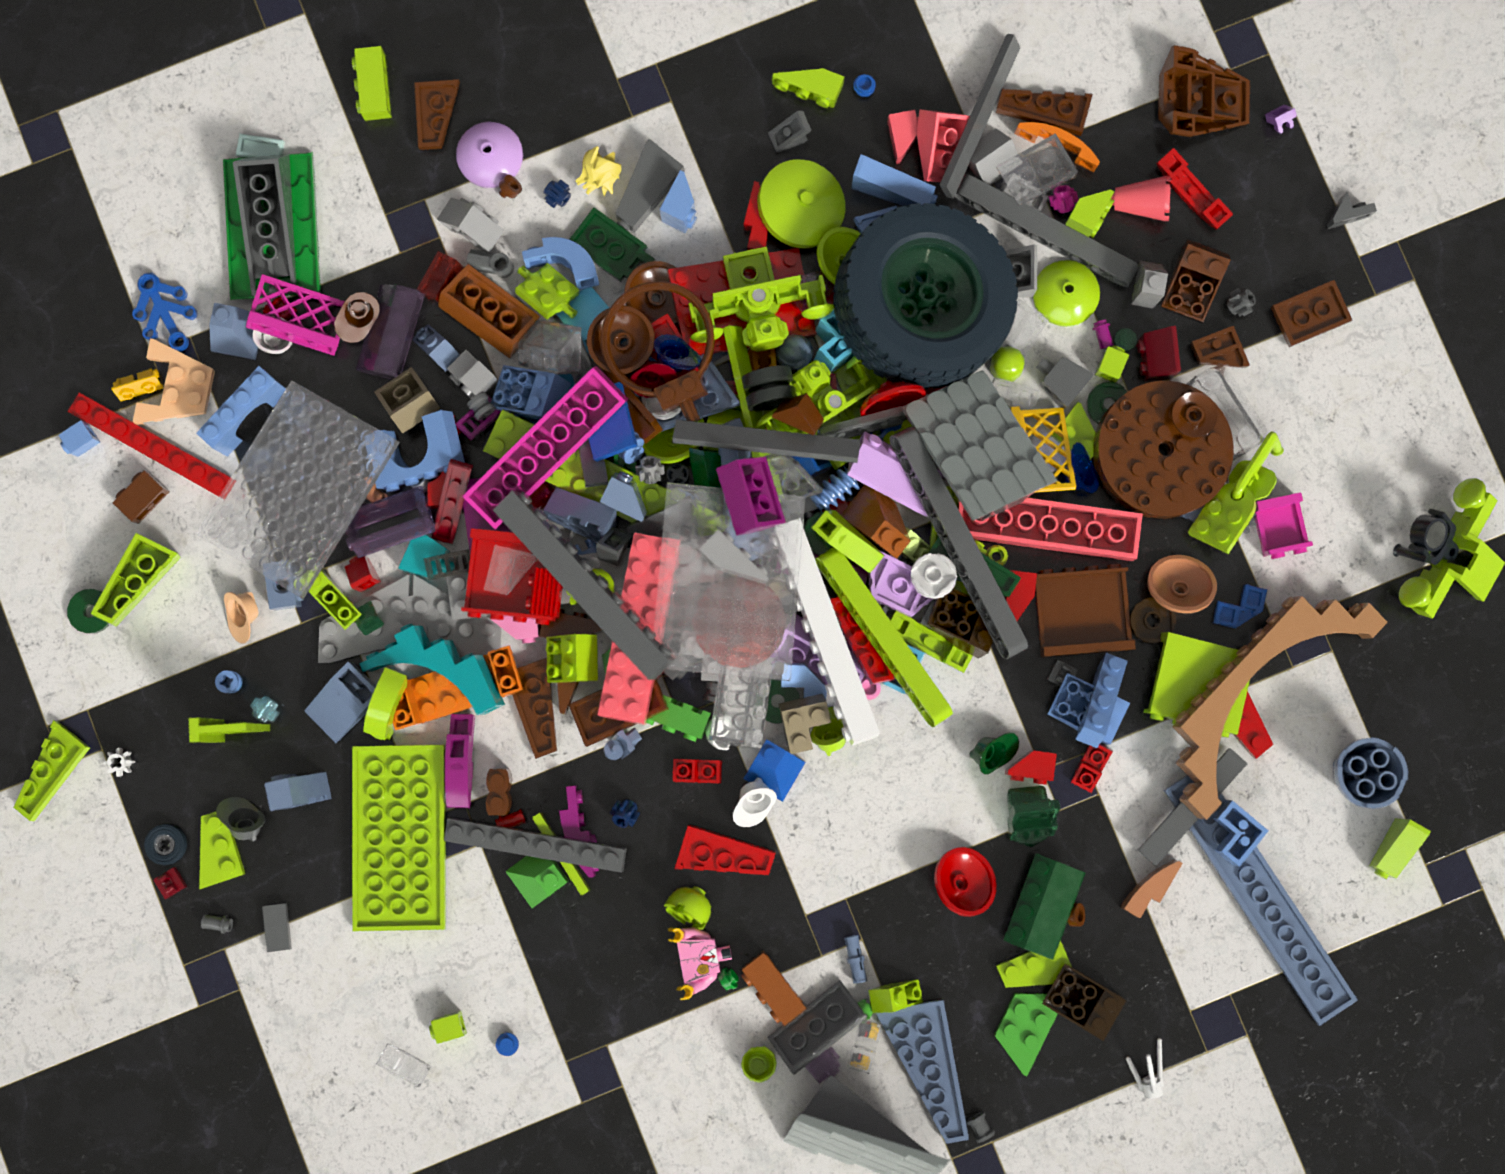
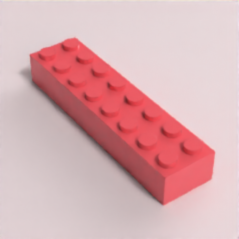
(1062, 528)
(625, 688)

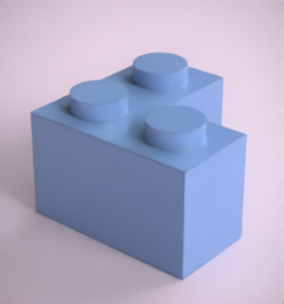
(1243, 832)

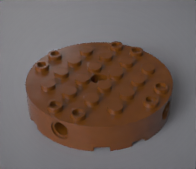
(1139, 474)

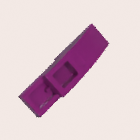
(459, 761)
(573, 821)

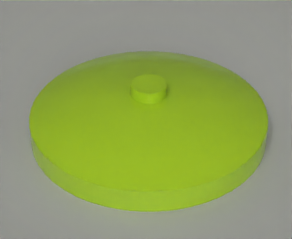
(800, 203)

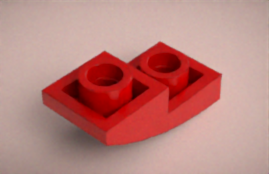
(1091, 767)
(697, 771)

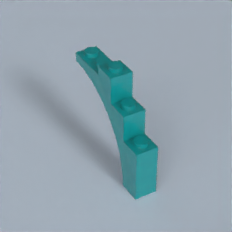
(467, 673)

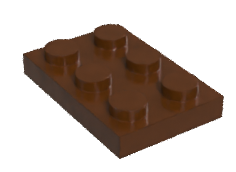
(1311, 313)

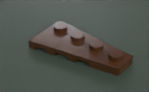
(536, 708)

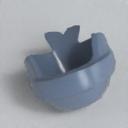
(795, 352)

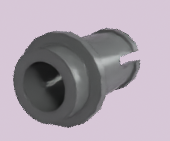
(218, 923)

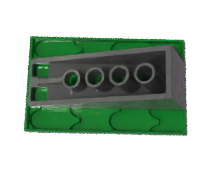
(271, 223)

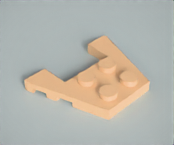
(185, 388)

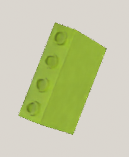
(1183, 674)

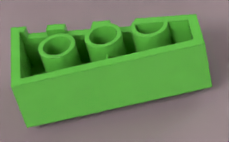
(682, 718)

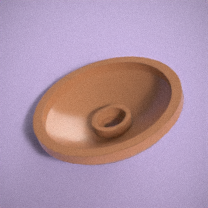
(1182, 575)

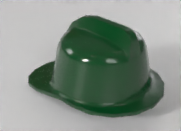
(994, 752)

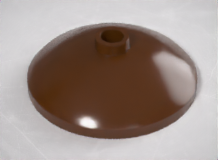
(643, 302)
(628, 325)

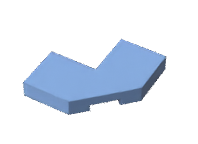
(803, 677)

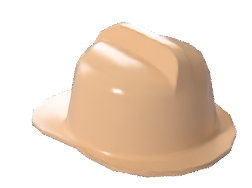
(241, 612)

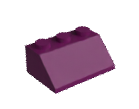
(750, 495)

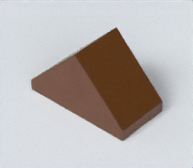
(799, 413)

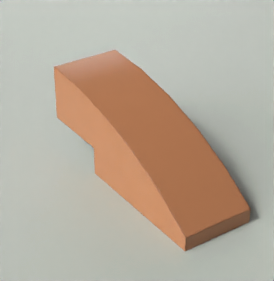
(1151, 887)

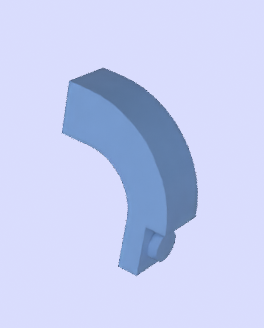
(567, 253)

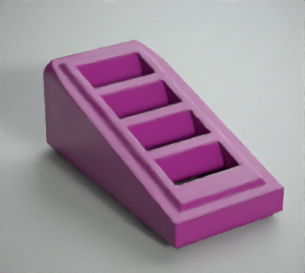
(477, 429)

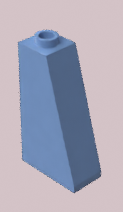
(890, 184)

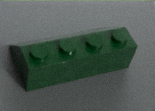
(1044, 906)

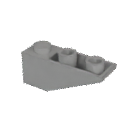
(726, 557)

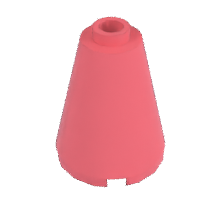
(1144, 198)

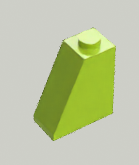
(1398, 847)

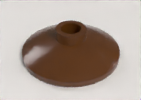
(1205, 413)

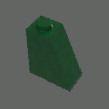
(704, 467)

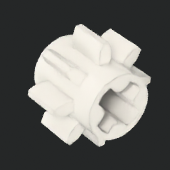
(112, 762)

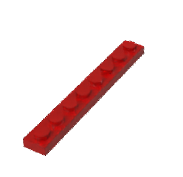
(149, 444)

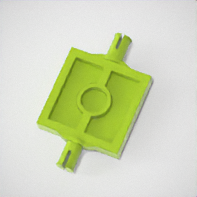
(547, 291)

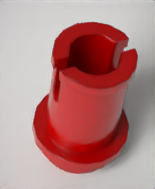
(511, 820)

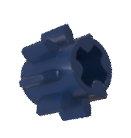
(557, 193)
(624, 813)

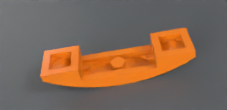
(1085, 157)

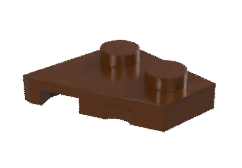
(1220, 349)

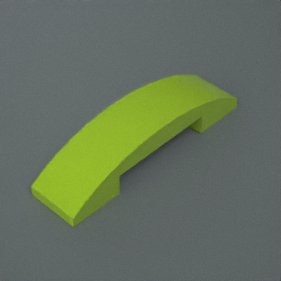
(930, 642)

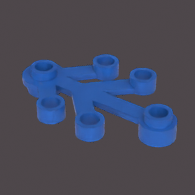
(162, 309)

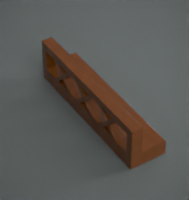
(643, 421)

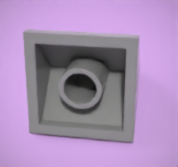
(990, 152)
(1025, 268)

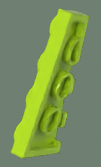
(56, 762)

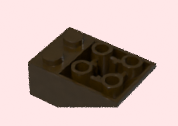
(960, 623)
(1084, 1002)

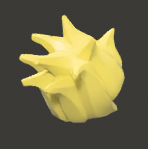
(598, 171)

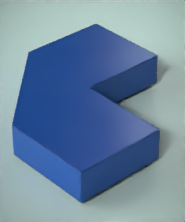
(1250, 605)

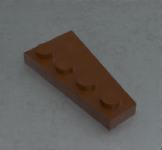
(1059, 110)

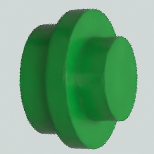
(728, 979)

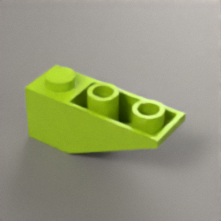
(814, 84)
(847, 540)
(334, 600)

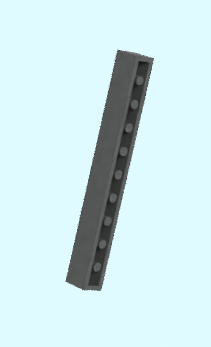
(584, 585)

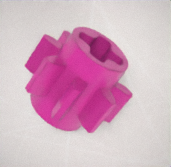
(1063, 199)

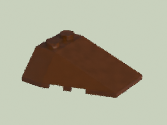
(1200, 95)

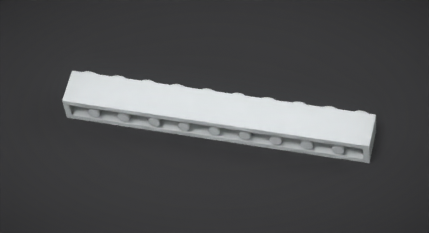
(833, 652)

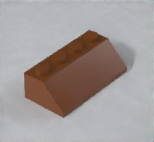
(487, 310)

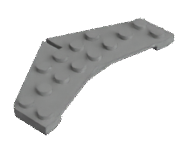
(397, 608)

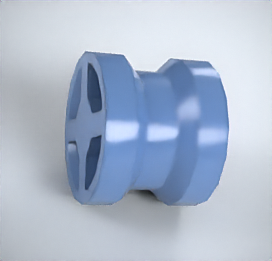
(233, 681)

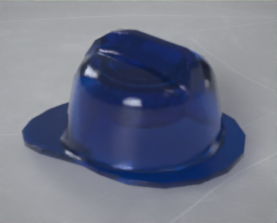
(676, 353)
(1084, 471)

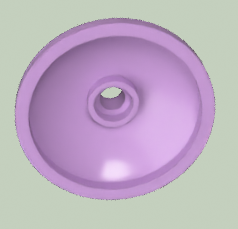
(489, 168)

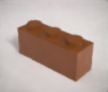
(773, 988)

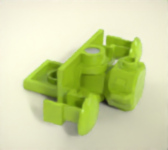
(759, 300)
(831, 403)

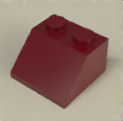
(1159, 354)

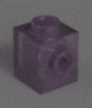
(824, 1065)

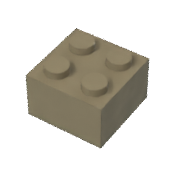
(406, 400)

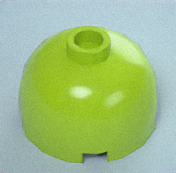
(689, 906)

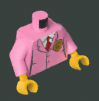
(698, 958)

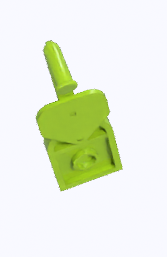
(1225, 519)

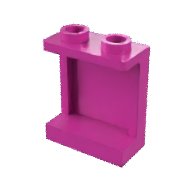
(1281, 526)

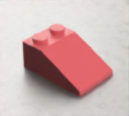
(937, 140)

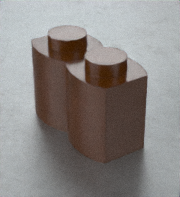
(499, 799)

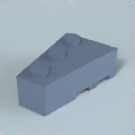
(580, 514)
(294, 791)

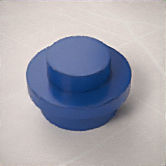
(864, 85)
(507, 1044)

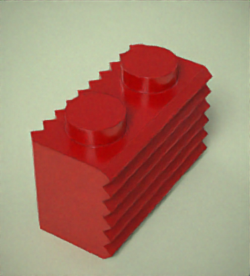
(545, 594)

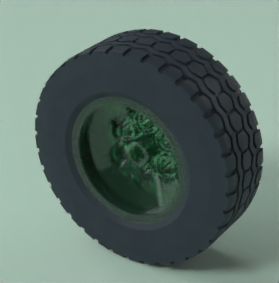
(945, 253)

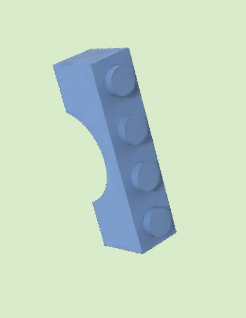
(1102, 702)

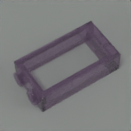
(395, 535)

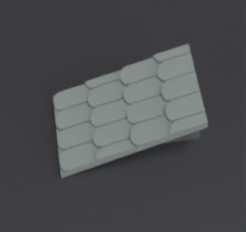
(979, 446)
(856, 1133)

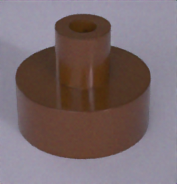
(509, 187)
(1077, 915)

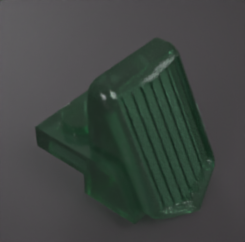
(1031, 815)

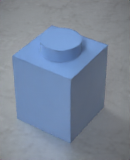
(78, 439)

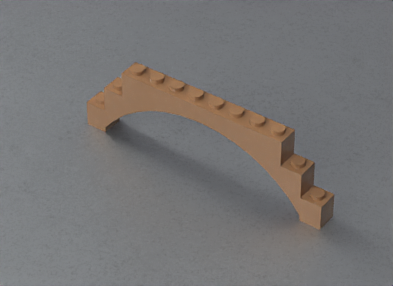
(1205, 719)

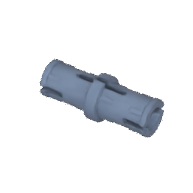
(855, 959)

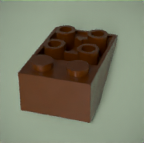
(1195, 280)

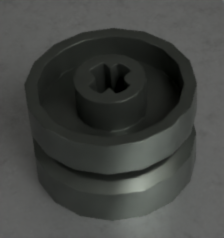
(768, 387)

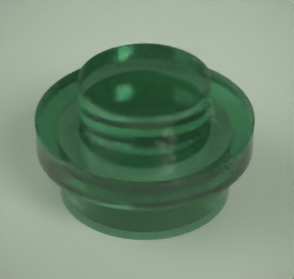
(1125, 339)

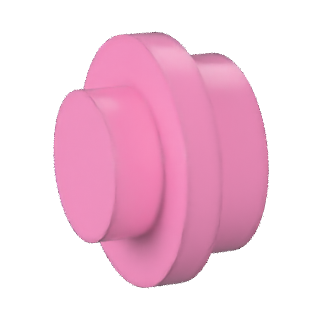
(871, 691)

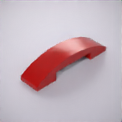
(1191, 190)

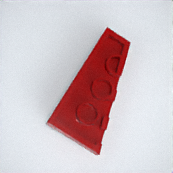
(868, 658)
(1252, 730)
(717, 852)

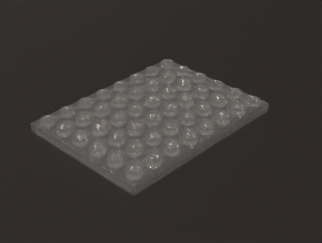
(297, 489)
(717, 618)

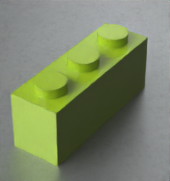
(371, 83)

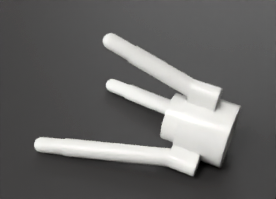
(1152, 1084)

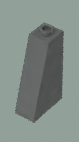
(647, 186)

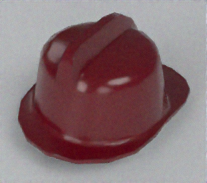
(653, 375)

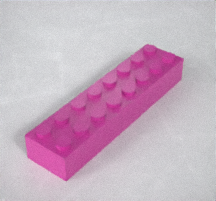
(547, 443)

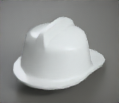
(753, 803)

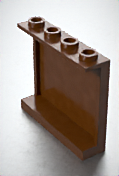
(1083, 611)

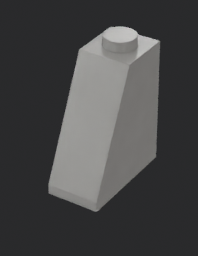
(1149, 284)

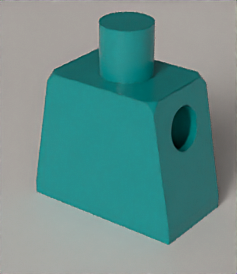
(422, 548)

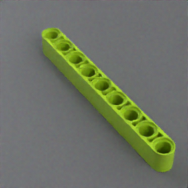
(884, 637)

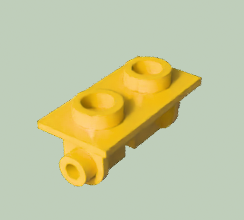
(128, 387)

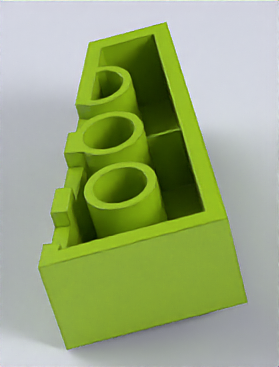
(133, 578)

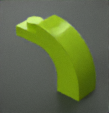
(384, 704)

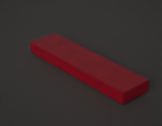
(451, 501)

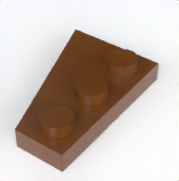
(433, 111)

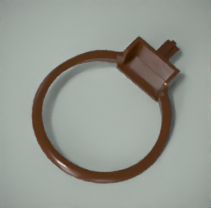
(682, 390)

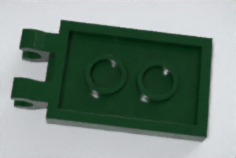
(610, 245)

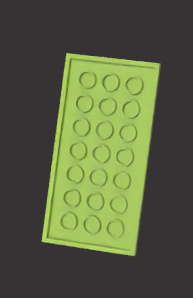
(398, 838)

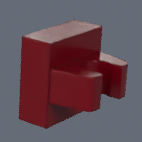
(170, 883)

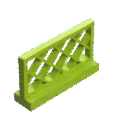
(214, 730)

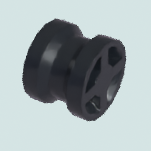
(677, 471)

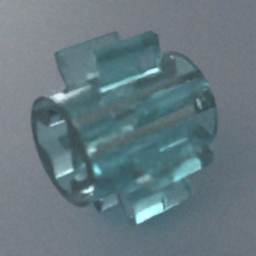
(264, 709)

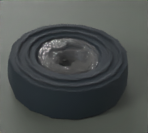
(177, 844)

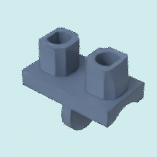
(621, 744)

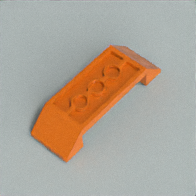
(436, 697)

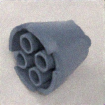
(1380, 773)

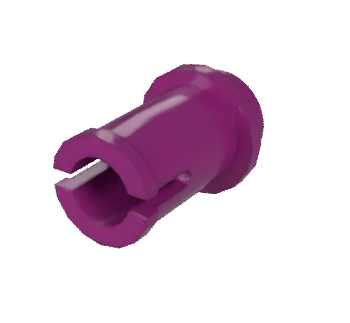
(1103, 334)

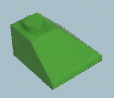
(536, 878)

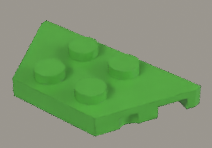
(1025, 1028)

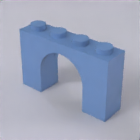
(221, 428)
(442, 446)

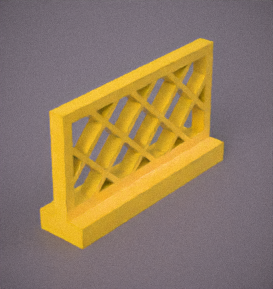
(1037, 413)

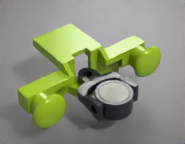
(1443, 540)

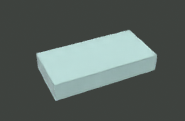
(258, 146)

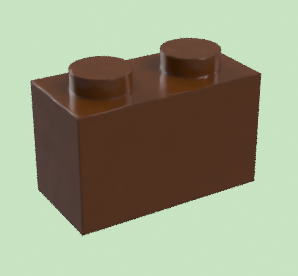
(140, 496)

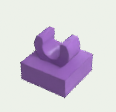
(1281, 115)

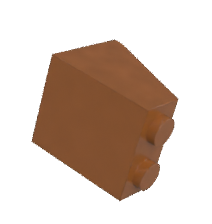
(878, 520)

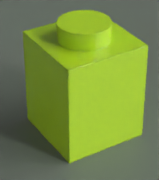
(1112, 364)
(447, 1027)

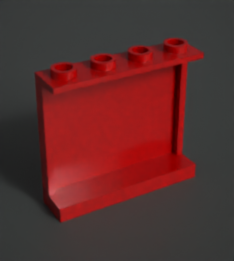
(490, 603)

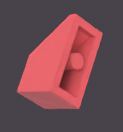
(902, 132)

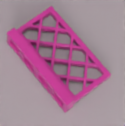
(286, 329)

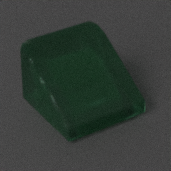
(369, 620)

